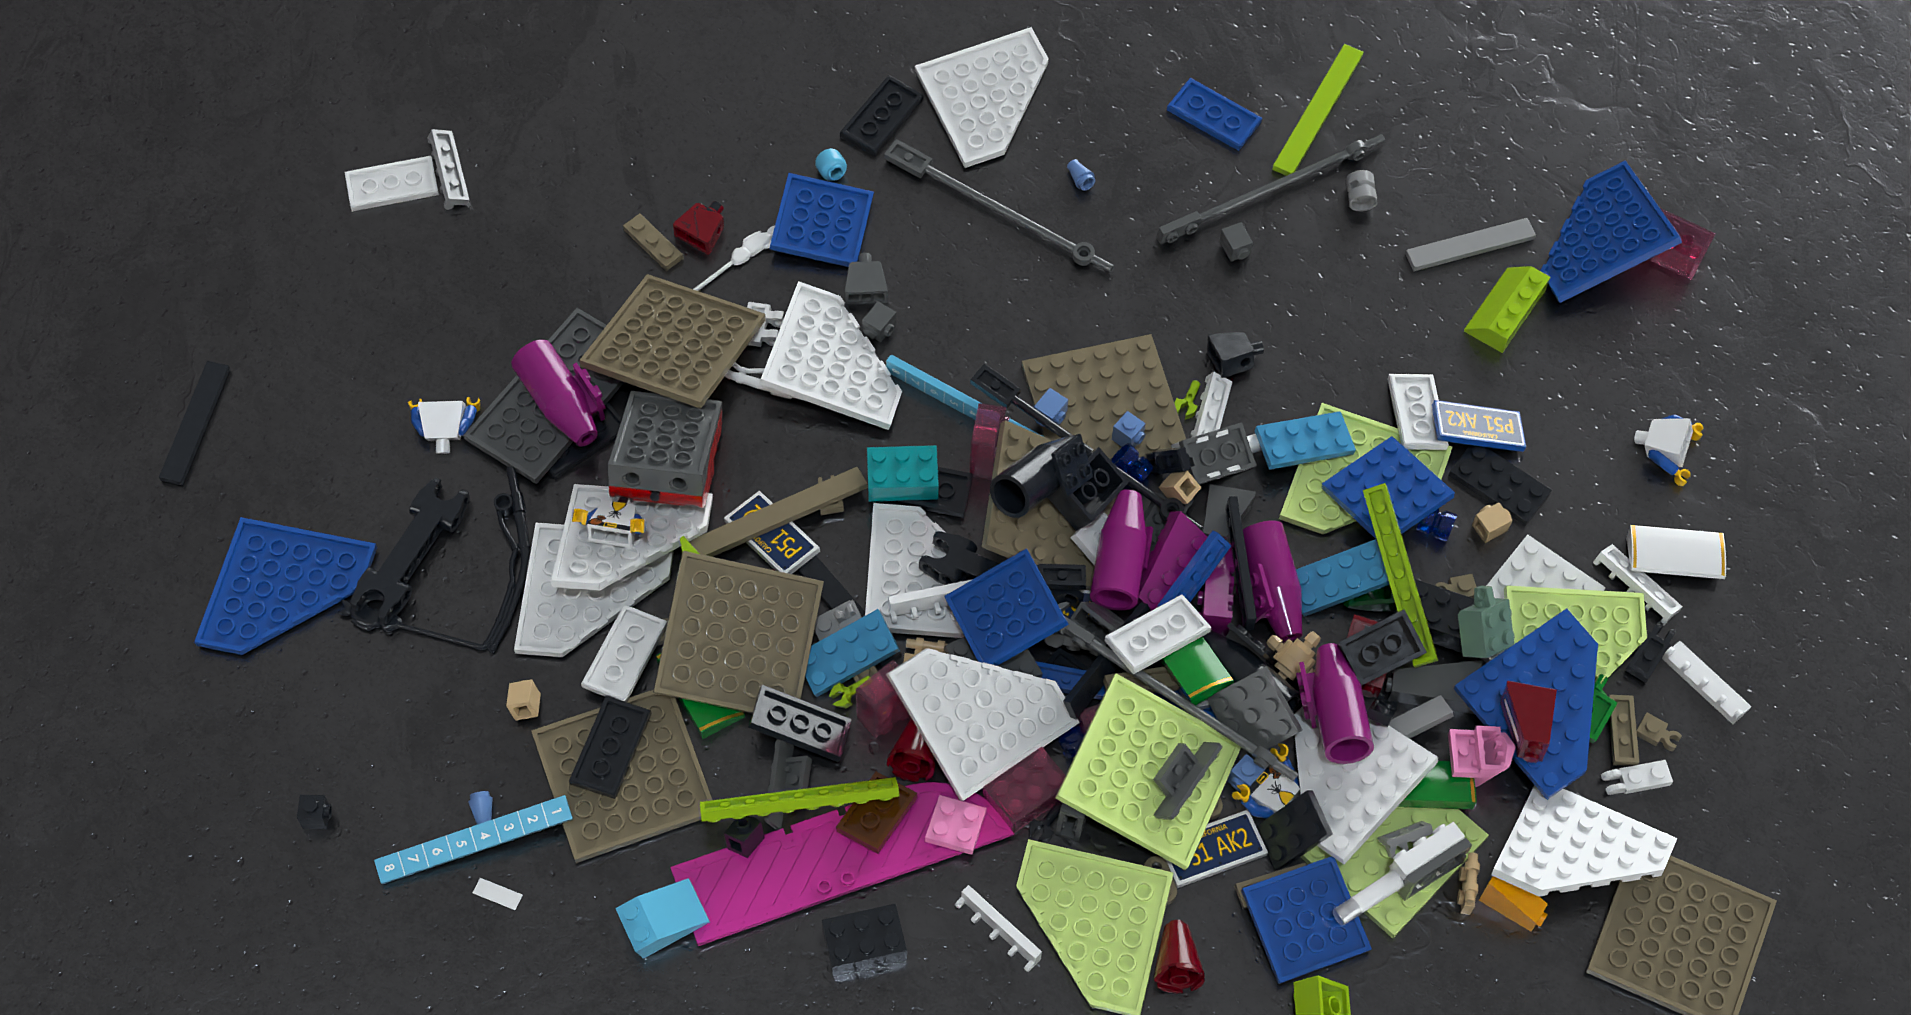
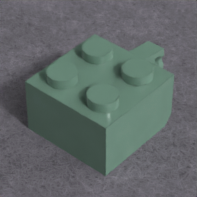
(1486, 625)

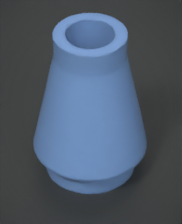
(1082, 176)
(481, 806)

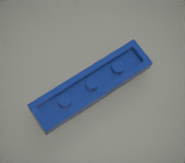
(1198, 568)

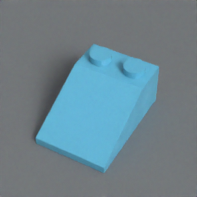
(662, 917)

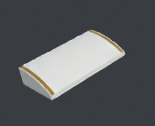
(1676, 551)

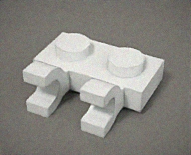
(773, 317)

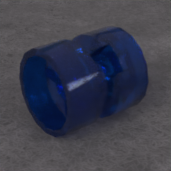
(1129, 461)
(1438, 523)

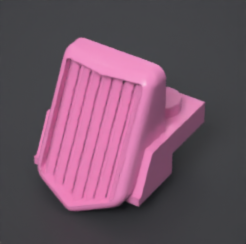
(1479, 752)

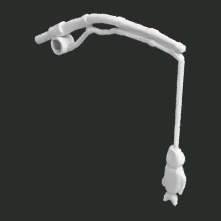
(751, 246)

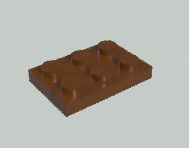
(877, 819)

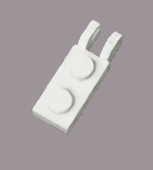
(1638, 777)

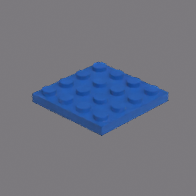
(821, 220)
(1411, 485)
(1006, 609)
(1298, 920)

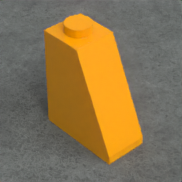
(1514, 903)

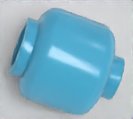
(831, 164)

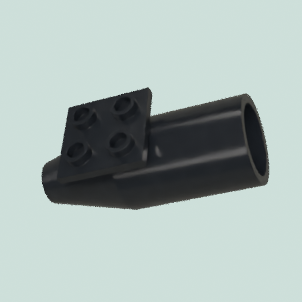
(1040, 474)
(1245, 657)

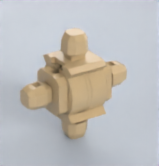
(1292, 653)

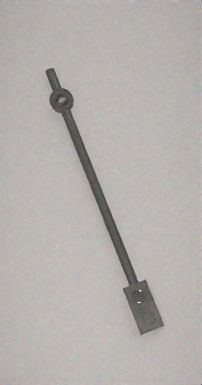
(919, 164)
(1190, 222)
(1262, 756)

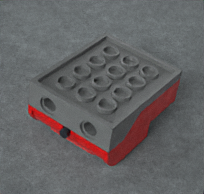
(665, 450)

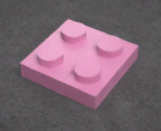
(955, 824)

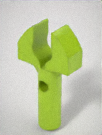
(1188, 400)
(847, 693)

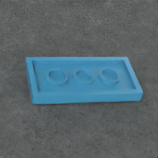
(1305, 440)
(1342, 577)
(849, 652)

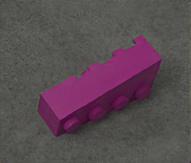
(1170, 556)
(1217, 596)

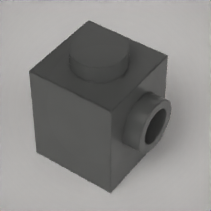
(1236, 242)
(879, 322)

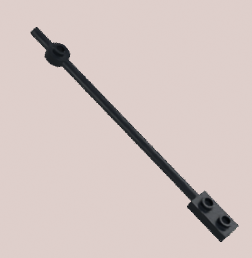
(1006, 392)

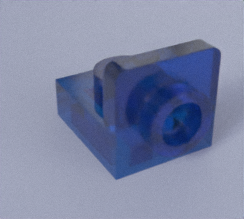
(1071, 741)

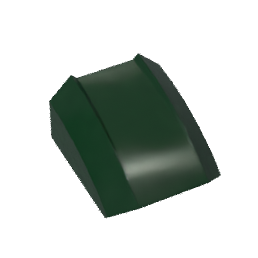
(1376, 600)

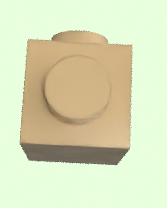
(1180, 486)
(1492, 522)
(523, 699)

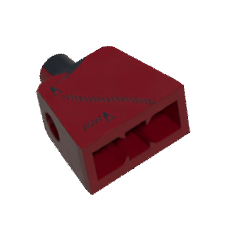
(700, 226)

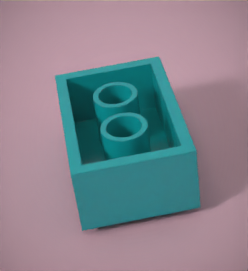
(902, 473)

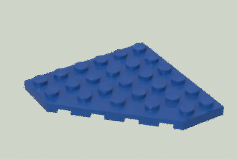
(1608, 232)
(276, 581)
(1554, 657)

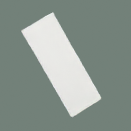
(497, 894)

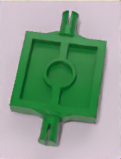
(1602, 708)

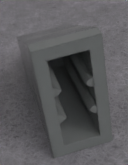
(1215, 513)

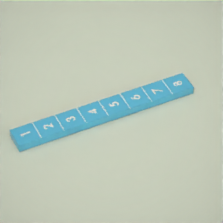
(935, 388)
(473, 839)

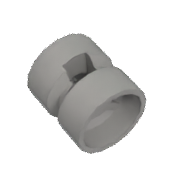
(1361, 190)

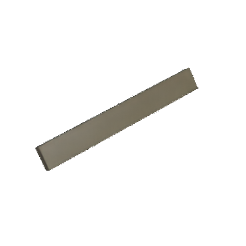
(780, 513)

